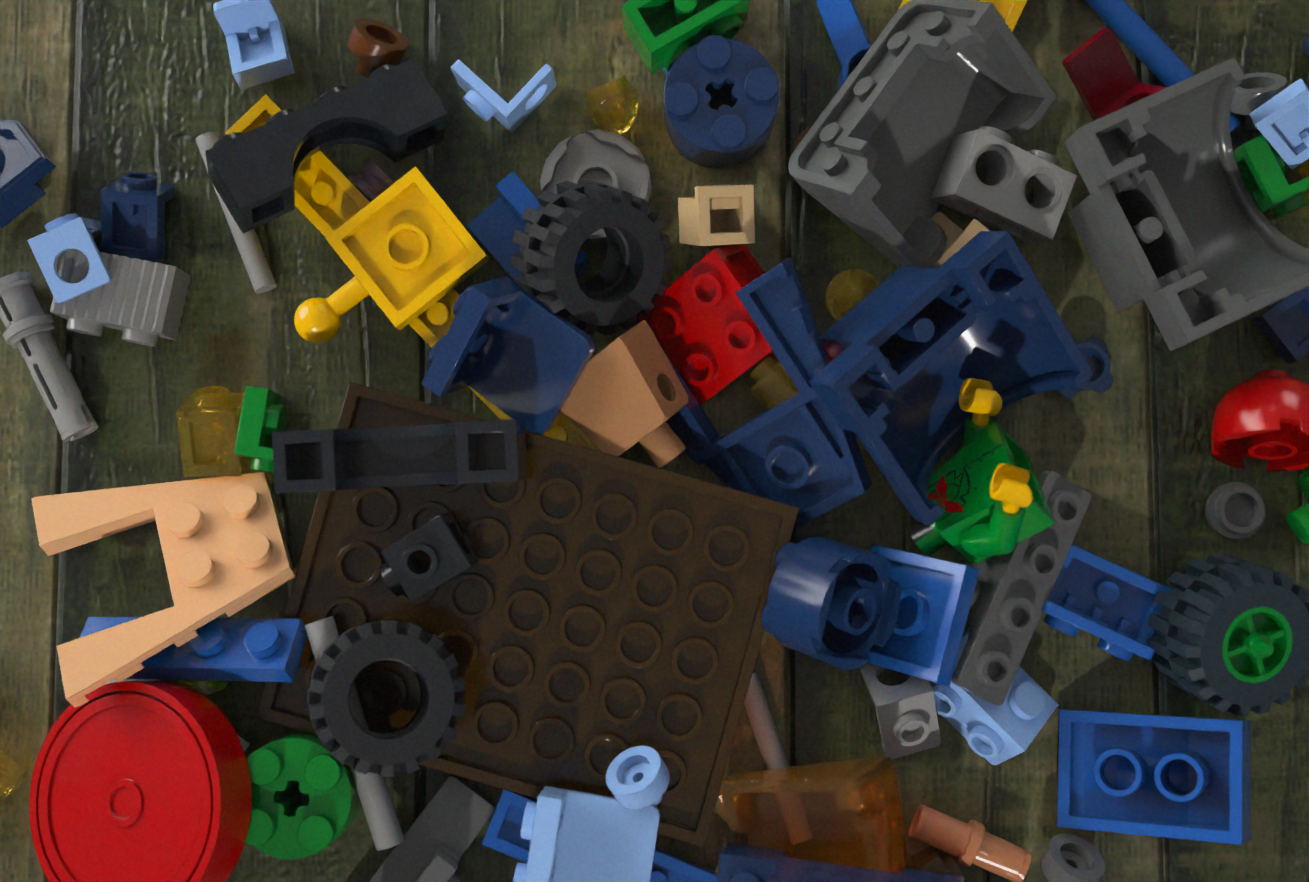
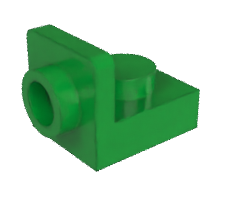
(1265, 178)
(258, 419)

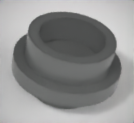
(1235, 510)

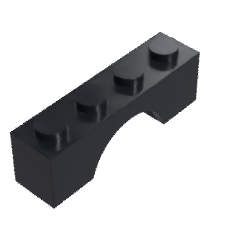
(387, 112)
(399, 456)

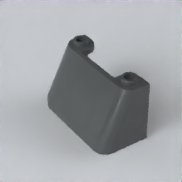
(892, 121)

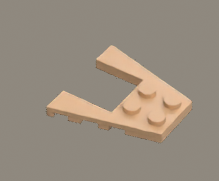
(219, 555)

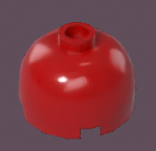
(1263, 421)

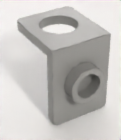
(903, 713)

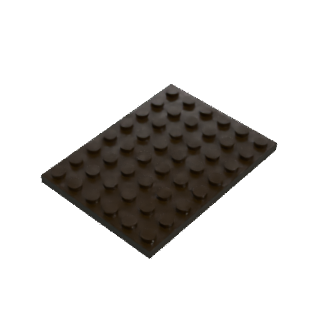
(596, 623)

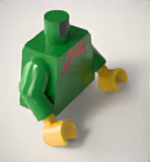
(984, 488)

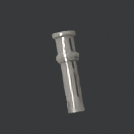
(32, 334)

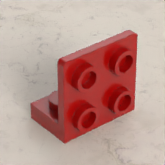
(706, 324)

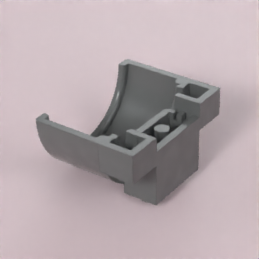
(1174, 214)

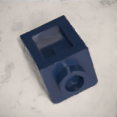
(135, 216)

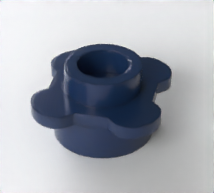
(1096, 355)

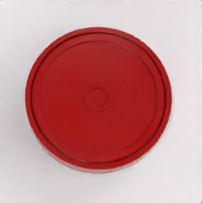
(140, 788)

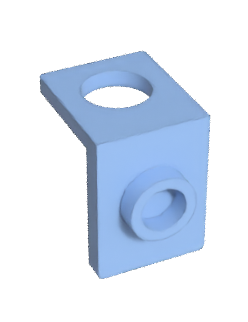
(488, 103)
(66, 234)

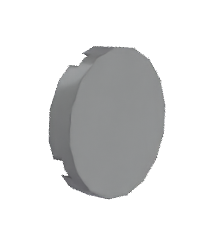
(599, 158)

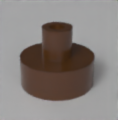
(376, 45)

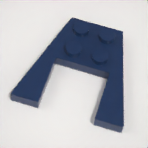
(796, 446)

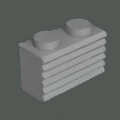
(141, 299)

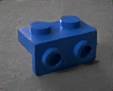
(1104, 602)

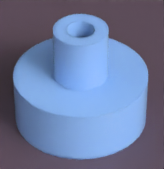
(638, 777)

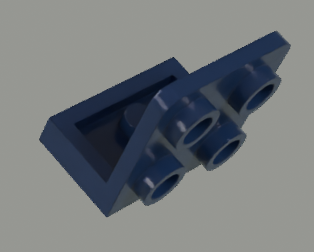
(510, 353)

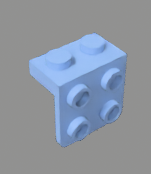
(586, 839)

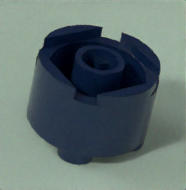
(718, 71)
(831, 601)

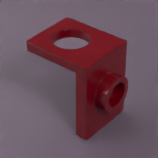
(1105, 75)

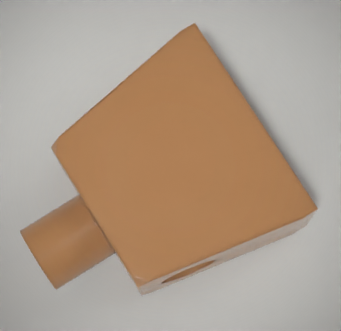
(629, 397)

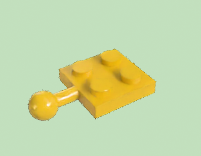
(402, 253)

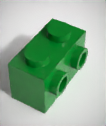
(669, 27)

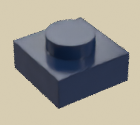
(1288, 325)

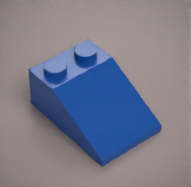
(1155, 775)

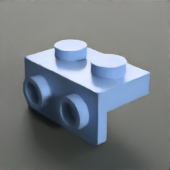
(991, 729)

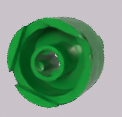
(277, 820)

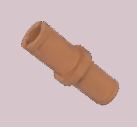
(970, 843)

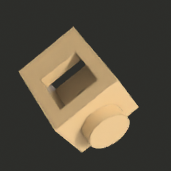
(717, 216)

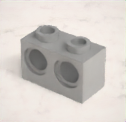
(1001, 197)

